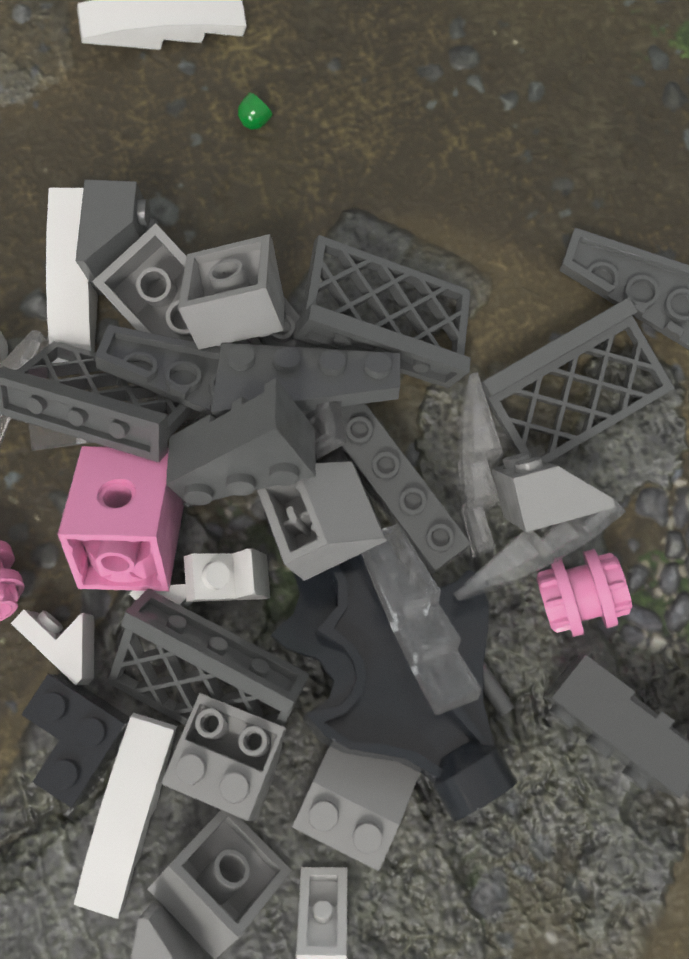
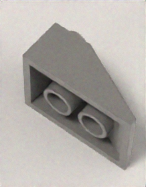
(148, 285)
(356, 805)

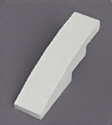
(152, 21)
(69, 293)
(125, 815)

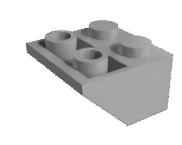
(322, 519)
(226, 758)

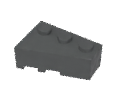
(244, 450)
(621, 726)

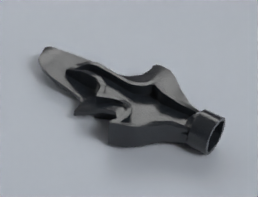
(374, 696)

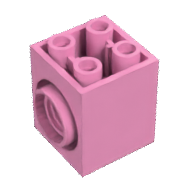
(120, 522)

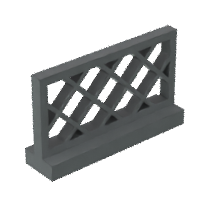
(349, 332)
(567, 349)
(90, 414)
(214, 654)

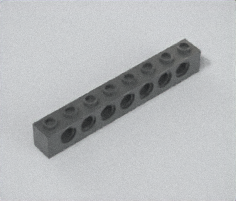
(389, 474)

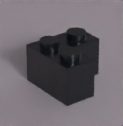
(87, 736)

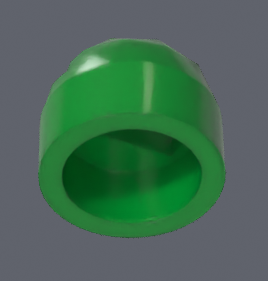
(253, 112)

